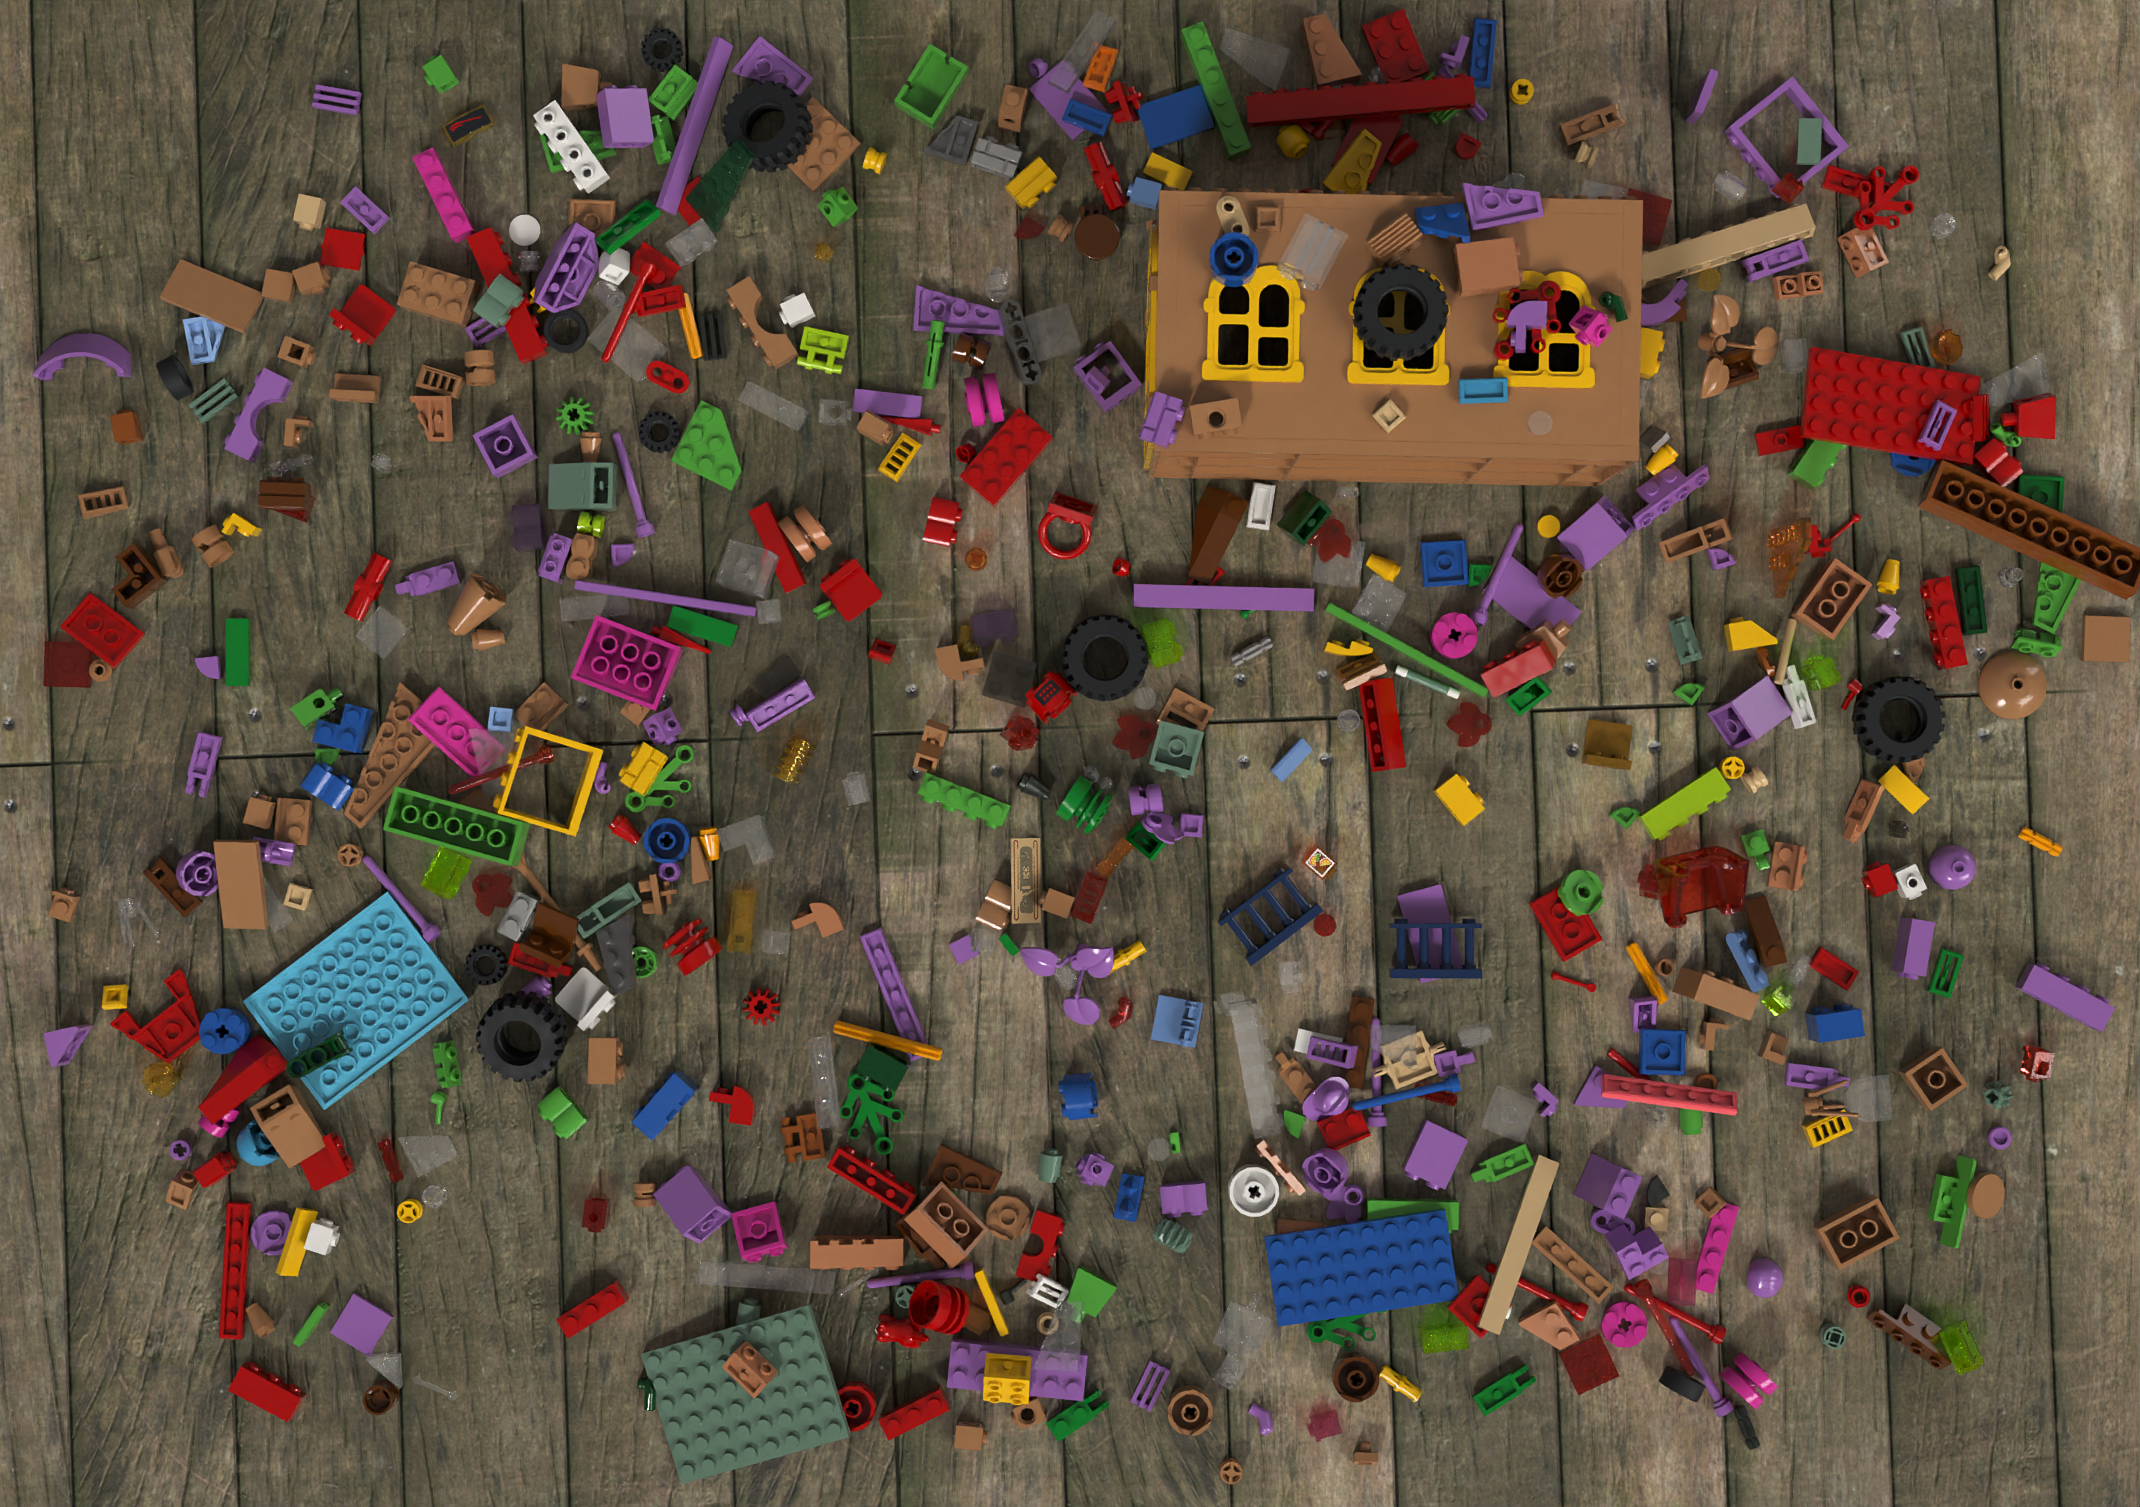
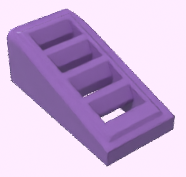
(1350, 1058)

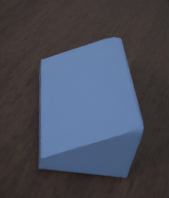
(1291, 759)

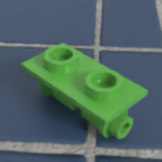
(664, 142)
(2047, 644)
(446, 1054)

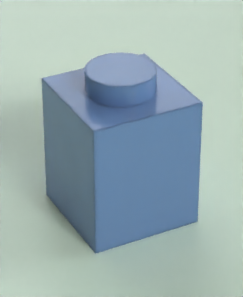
(1144, 193)

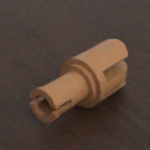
(165, 555)

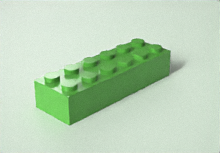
(456, 826)

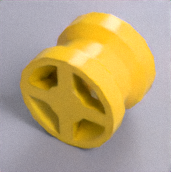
(1518, 95)
(875, 160)
(1736, 767)
(406, 1213)

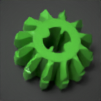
(571, 408)

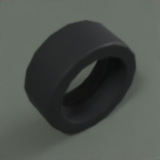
(566, 348)
(175, 377)
(1682, 1383)

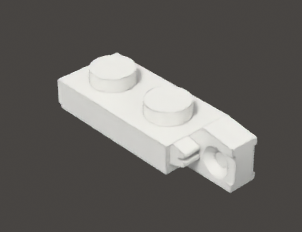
(1797, 699)

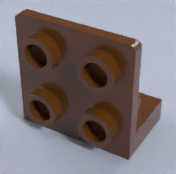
(551, 935)

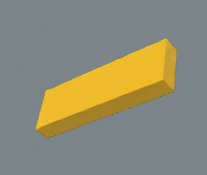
(294, 1245)
(991, 1301)

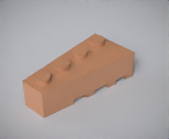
(856, 1251)

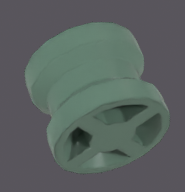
(903, 1301)

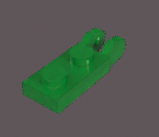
(1502, 1390)
(1075, 1416)

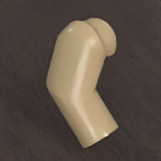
(2002, 262)

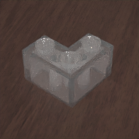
(751, 833)

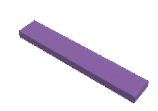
(893, 988)

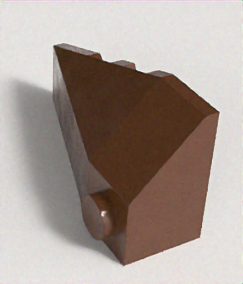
(1215, 525)

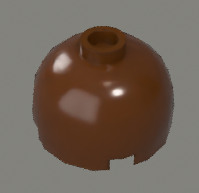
(1560, 575)

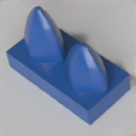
(1128, 1197)

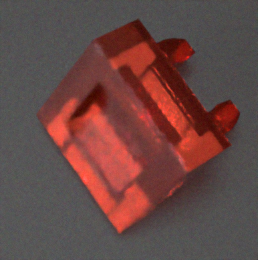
(1788, 188)

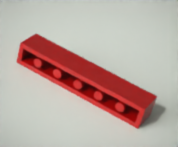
(521, 325)

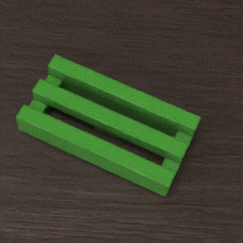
(310, 1324)

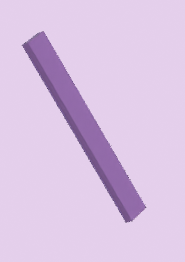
(694, 125)
(1223, 597)
(665, 598)

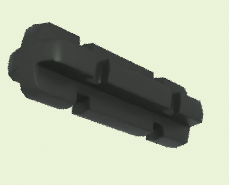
(1746, 1427)

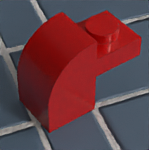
(741, 1102)

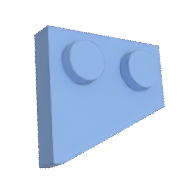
(203, 339)

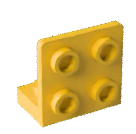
(1007, 1378)

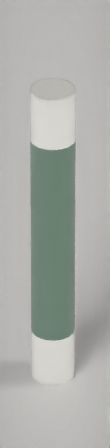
(1428, 682)

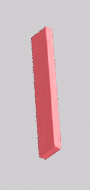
(1668, 1094)

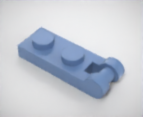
(1747, 960)

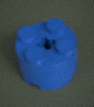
(1220, 259)
(658, 849)
(212, 1032)
(1079, 1096)

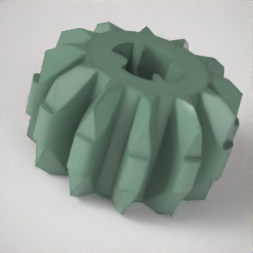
(1172, 1235)

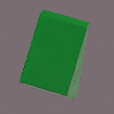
(1145, 841)

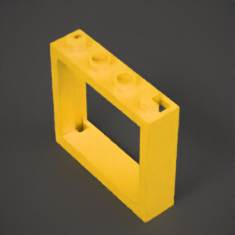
(582, 792)

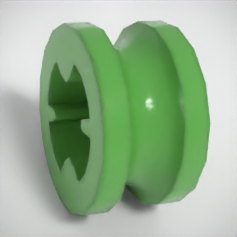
(823, 610)

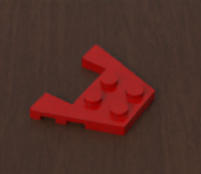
(170, 1031)

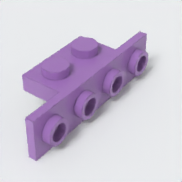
(1666, 490)

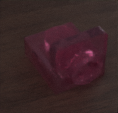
(1324, 1425)

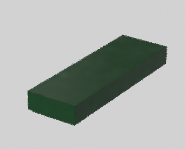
(1971, 600)

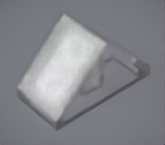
(388, 1364)

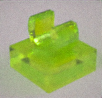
(1777, 1002)

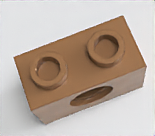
(1226, 408)

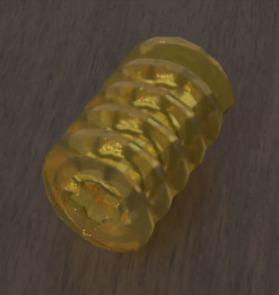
(794, 760)

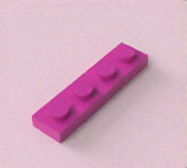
(1715, 1247)

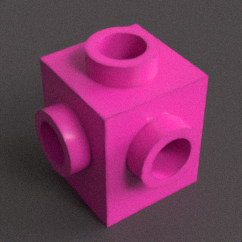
(1590, 326)

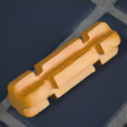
(2040, 841)

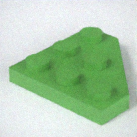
(709, 448)

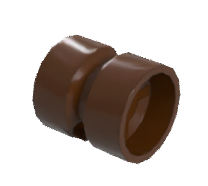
(963, 350)
(380, 1397)

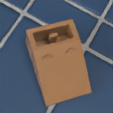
(289, 1125)

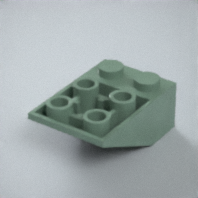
(582, 486)

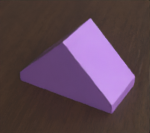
(1643, 1012)

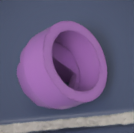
(1037, 67)

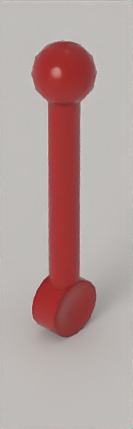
(1828, 541)
(1590, 987)

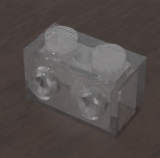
(691, 242)

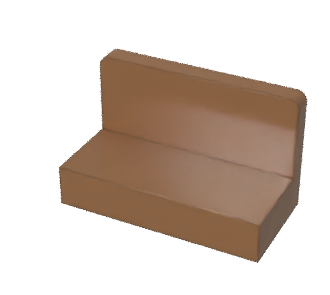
(356, 388)

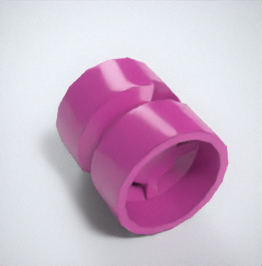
(221, 1127)

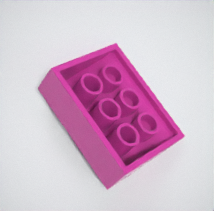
(626, 663)

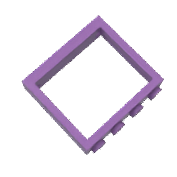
(1809, 110)

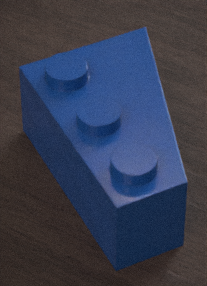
(664, 1104)

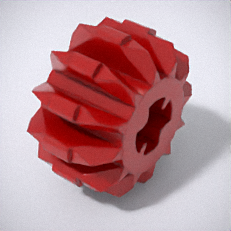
(767, 1011)

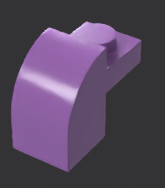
(1523, 317)

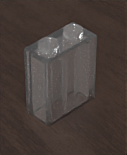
(1312, 252)

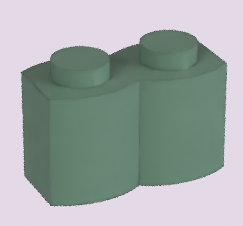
(499, 301)

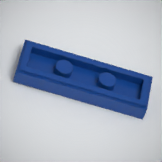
(1482, 52)

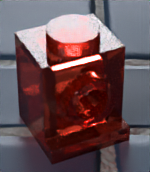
(2037, 1063)

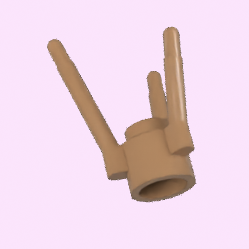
(1815, 1107)

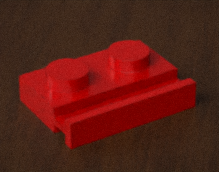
(665, 271)
(1343, 1129)

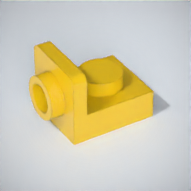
(244, 526)

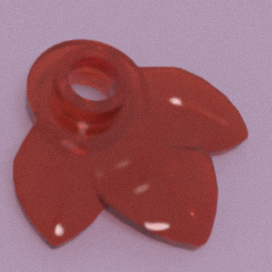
(1329, 543)
(1466, 724)
(1131, 738)
(494, 895)

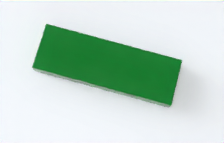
(628, 226)
(702, 626)
(237, 652)
(1009, 943)

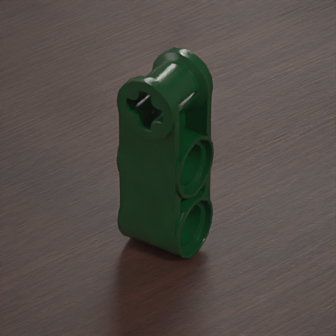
(332, 1049)

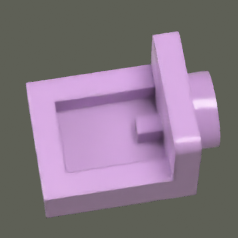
(1886, 626)

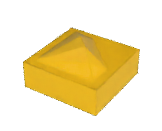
(114, 996)

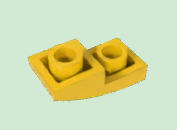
(1356, 648)
(1903, 789)

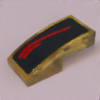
(467, 125)

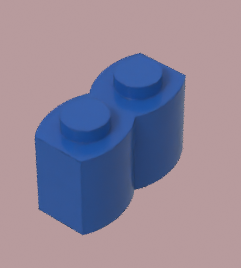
(327, 785)

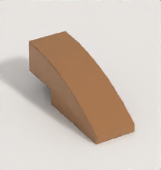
(1696, 540)

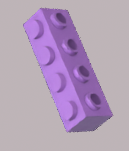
(2065, 997)

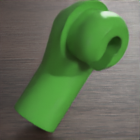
(2007, 437)

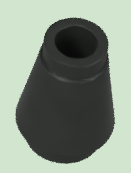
(1033, 786)

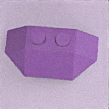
(567, 270)

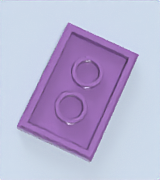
(1056, 101)

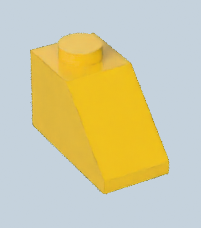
(1746, 635)

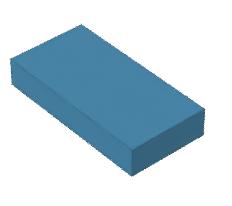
(1482, 390)

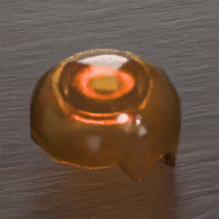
(1946, 347)

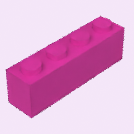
(444, 195)

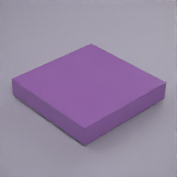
(1702, 96)
(361, 1324)

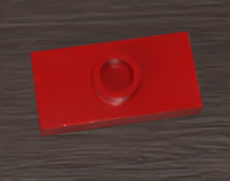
(1779, 440)

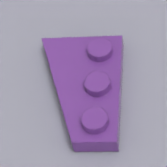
(1497, 207)

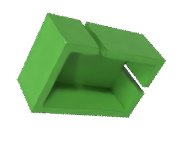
(932, 87)

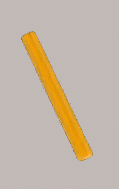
(888, 1040)

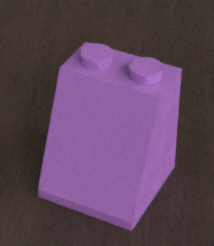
(1595, 533)
(1750, 713)
(1607, 1185)
(692, 1204)

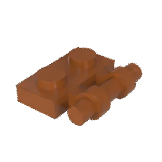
(810, 1137)

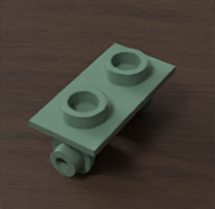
(1684, 640)

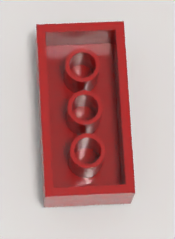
(1006, 457)

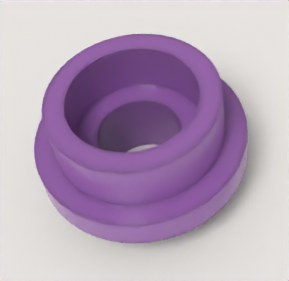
(671, 878)

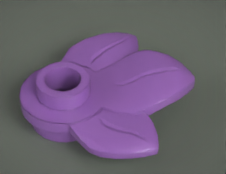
(1161, 827)
(1342, 1206)

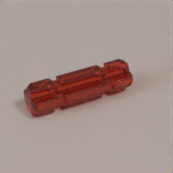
(1440, 1097)
(390, 1160)

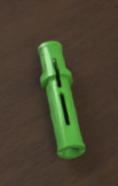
(933, 353)

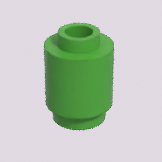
(1690, 1121)

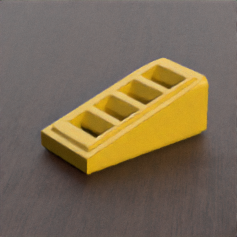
(888, 459)
(1810, 1135)

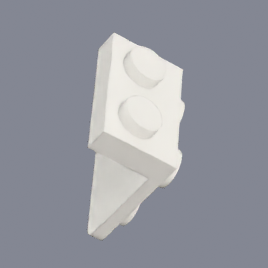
(586, 998)

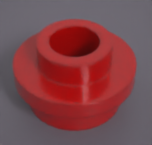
(1865, 1296)

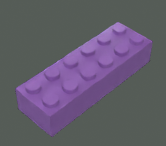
(968, 1366)

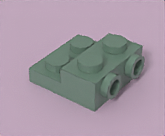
(1176, 749)

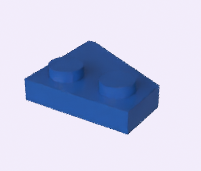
(1443, 221)

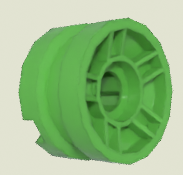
(651, 961)

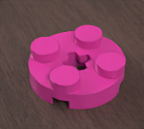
(1612, 1318)

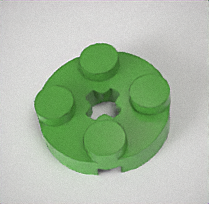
(1570, 896)

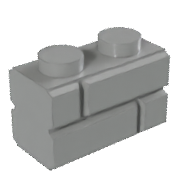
(996, 157)
(519, 915)

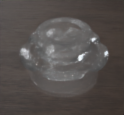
(381, 462)

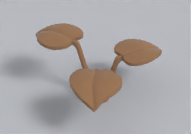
(1723, 316)

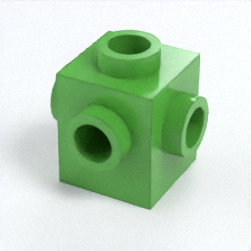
(837, 206)

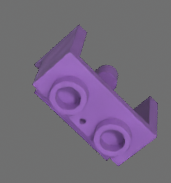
(555, 557)

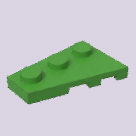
(2052, 597)

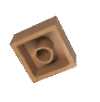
(279, 286)

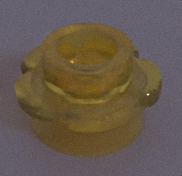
(823, 252)

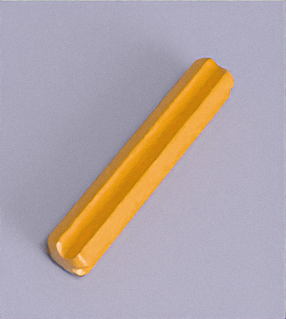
(690, 330)
(1646, 972)

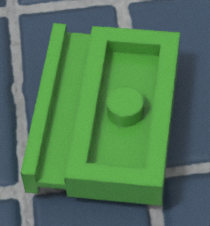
(674, 93)

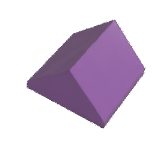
(64, 1043)

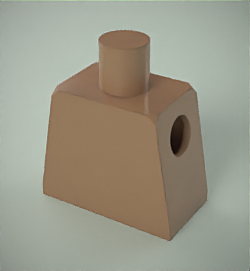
(580, 87)
(1013, 108)
(1552, 635)

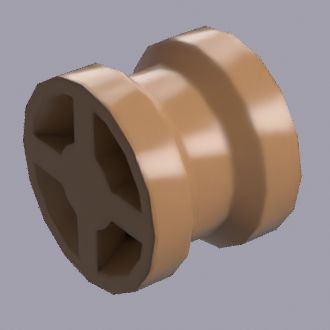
(1061, 228)
(345, 855)
(1230, 1476)

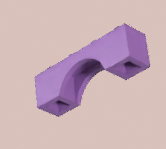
(244, 438)

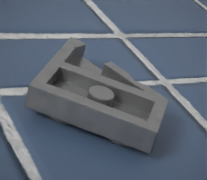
(955, 141)

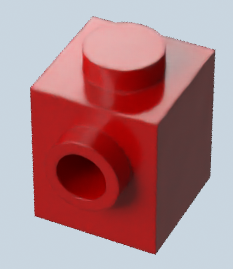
(1878, 879)

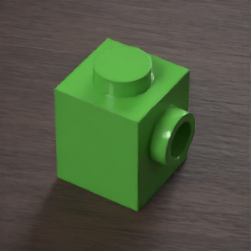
(439, 74)

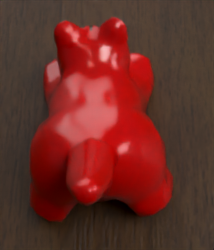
(900, 1331)

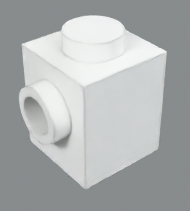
(796, 310)
(1909, 881)
(322, 1236)

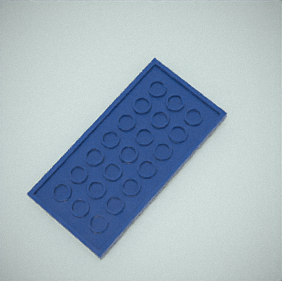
(1361, 1267)

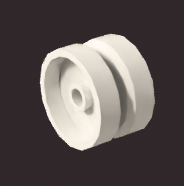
(1255, 1203)

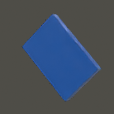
(1175, 117)

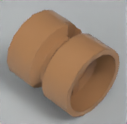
(479, 365)
(213, 547)

